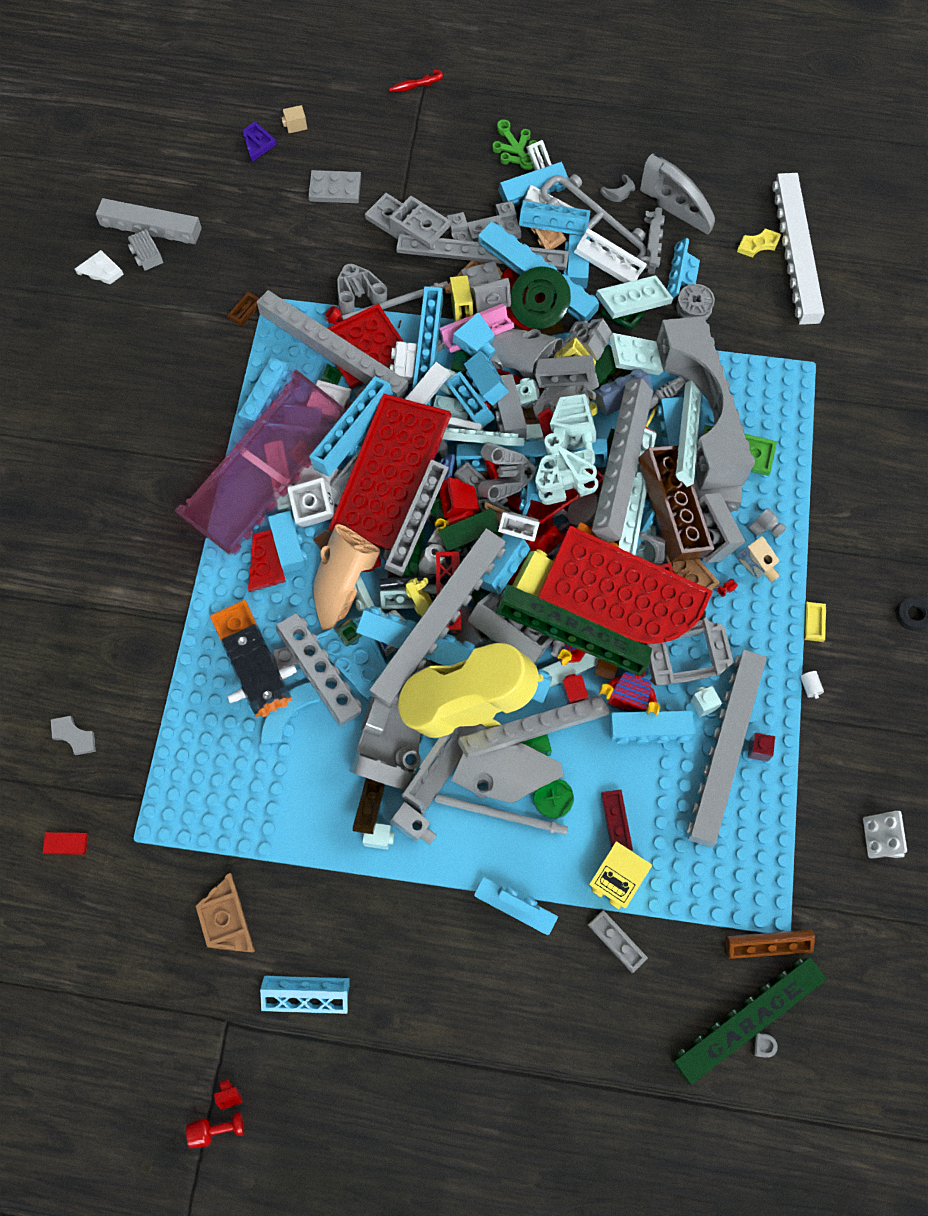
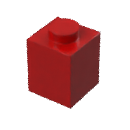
(574, 688)

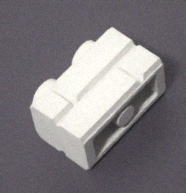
(404, 360)

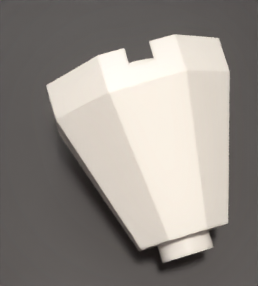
(427, 560)

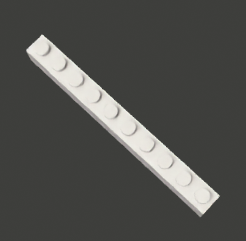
(798, 249)

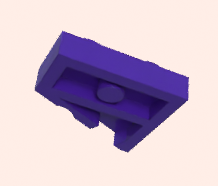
(257, 140)

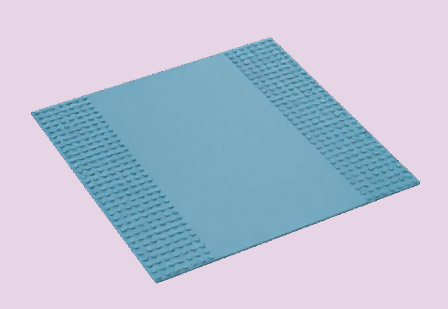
(298, 801)

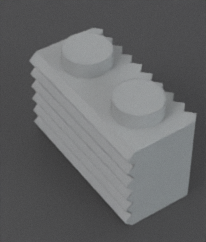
(145, 250)

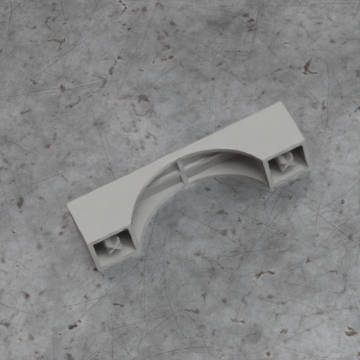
(690, 353)

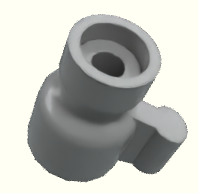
(768, 521)

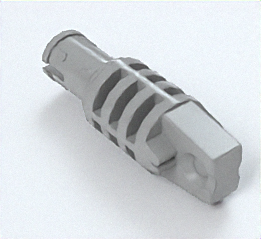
(668, 390)

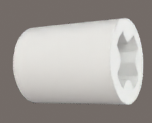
(812, 684)

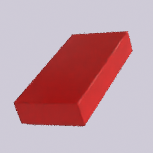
(65, 843)

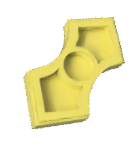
(765, 241)

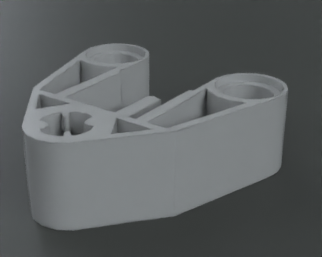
(361, 282)
(520, 472)

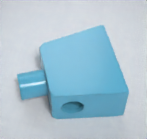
(475, 336)

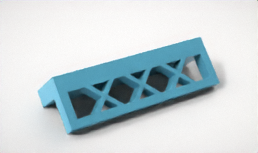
(554, 218)
(304, 989)

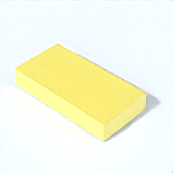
(815, 621)

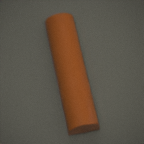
(770, 944)

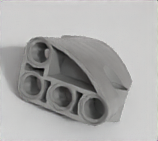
(522, 350)
(507, 772)

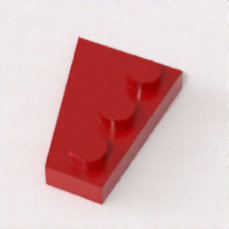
(265, 562)

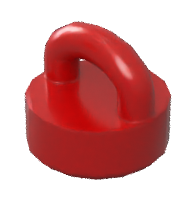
(332, 315)

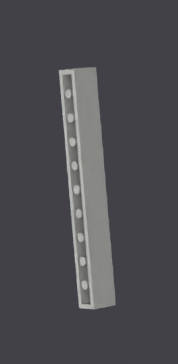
(328, 343)
(622, 461)
(438, 617)
(727, 749)

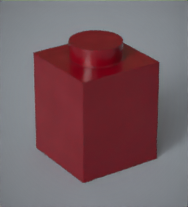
(761, 747)

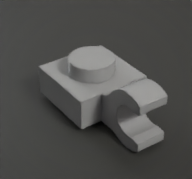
(284, 658)

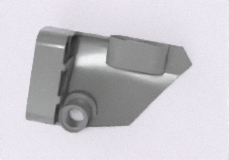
(385, 746)

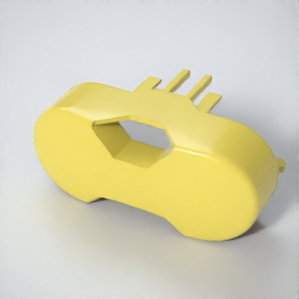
(468, 692)

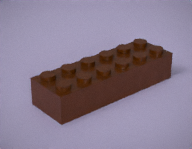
(675, 506)

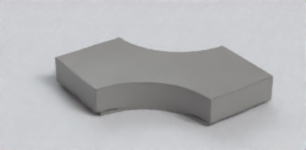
(66, 730)

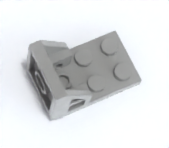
(487, 286)

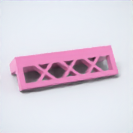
(493, 317)

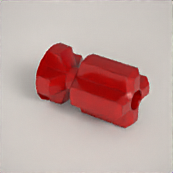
(728, 586)

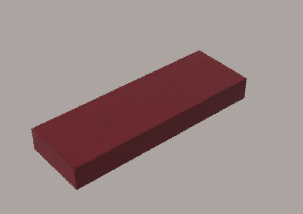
(616, 818)

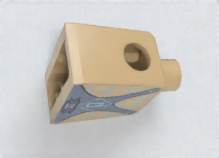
(760, 559)

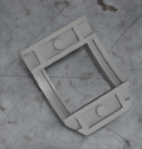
(718, 650)

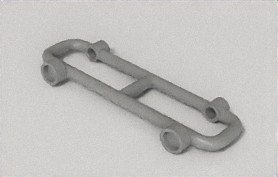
(573, 185)

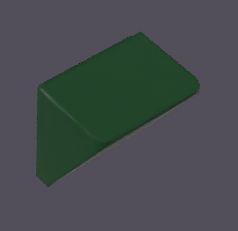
(330, 375)
(347, 632)

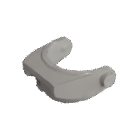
(621, 193)
(659, 545)

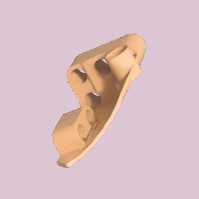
(338, 572)

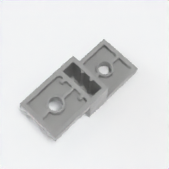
(408, 219)

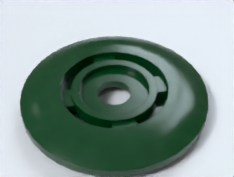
(545, 281)

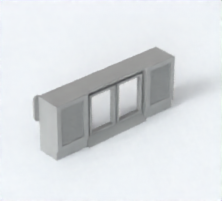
(429, 782)

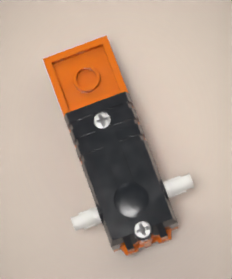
(251, 661)

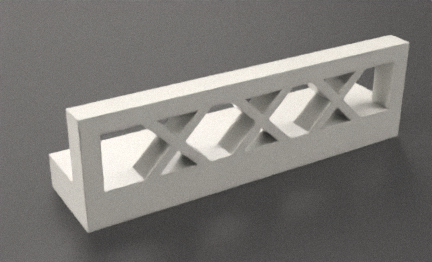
(607, 259)

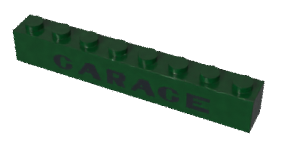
(574, 630)
(749, 1020)

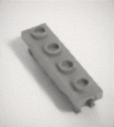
(655, 234)

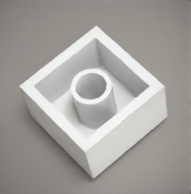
(312, 502)

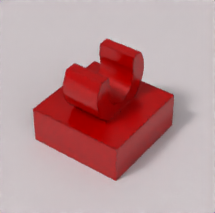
(228, 1096)

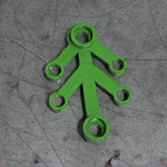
(524, 160)

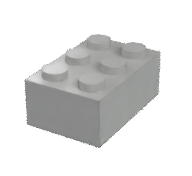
(721, 527)

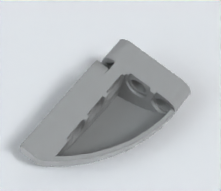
(676, 193)

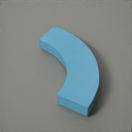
(276, 721)

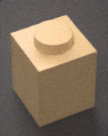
(294, 119)

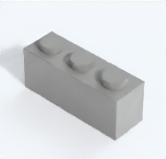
(565, 371)

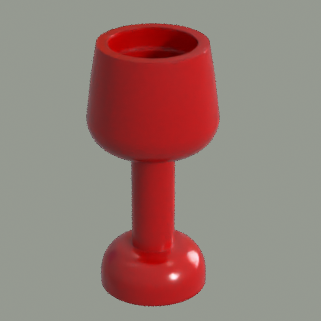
(200, 1132)

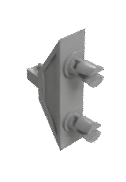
(551, 395)

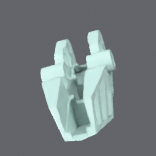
(572, 430)

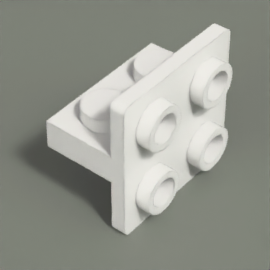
(885, 835)

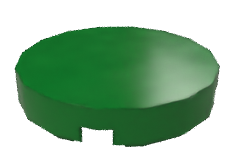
(554, 799)

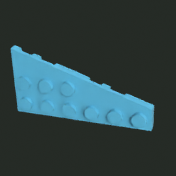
(358, 663)

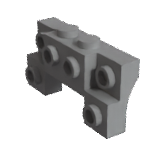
(469, 231)

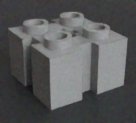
(591, 335)

